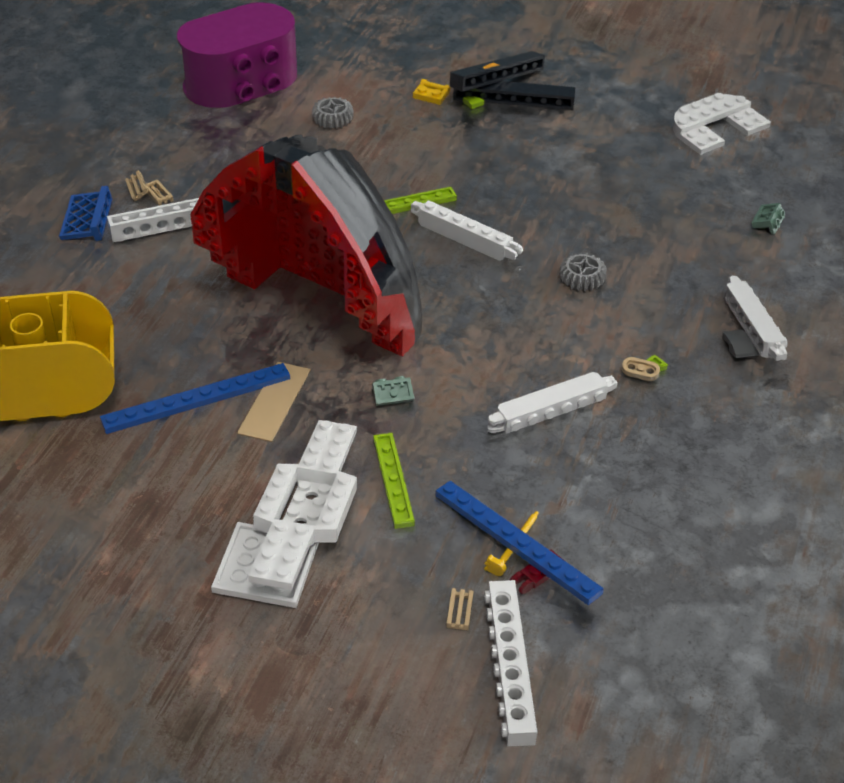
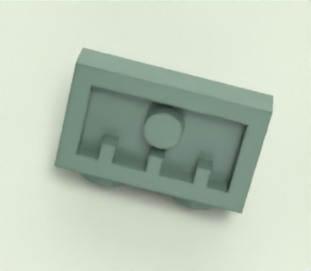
(769, 216)
(392, 391)

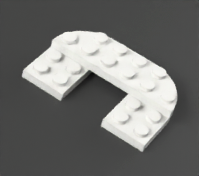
(691, 120)

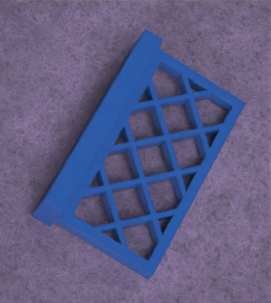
(98, 215)

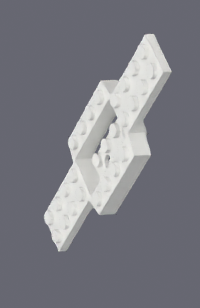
(316, 475)

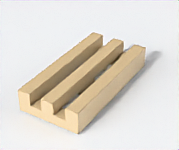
(134, 178)
(155, 194)
(461, 595)

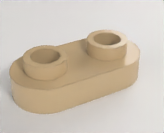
(641, 369)

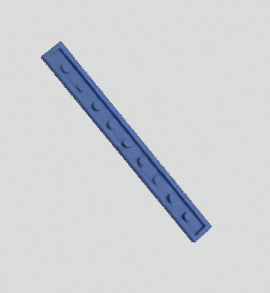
(193, 398)
(520, 543)

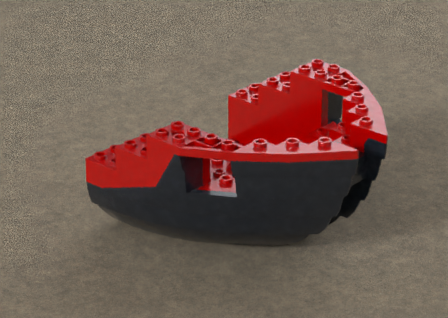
(318, 219)

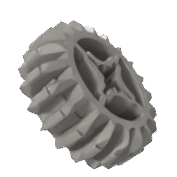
(332, 112)
(582, 272)

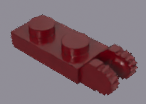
(532, 577)

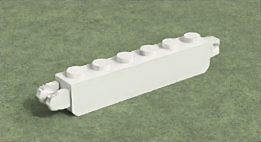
(466, 231)
(755, 320)
(550, 402)

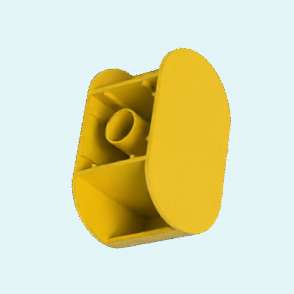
(54, 354)

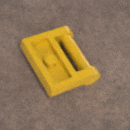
(431, 92)

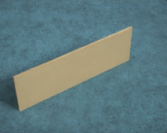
(273, 405)

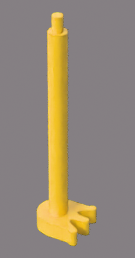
(498, 566)

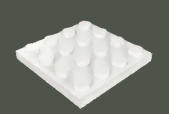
(237, 564)

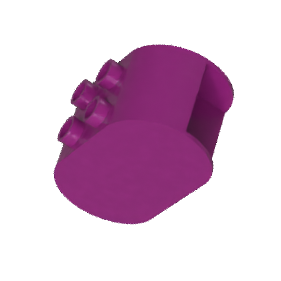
(238, 54)

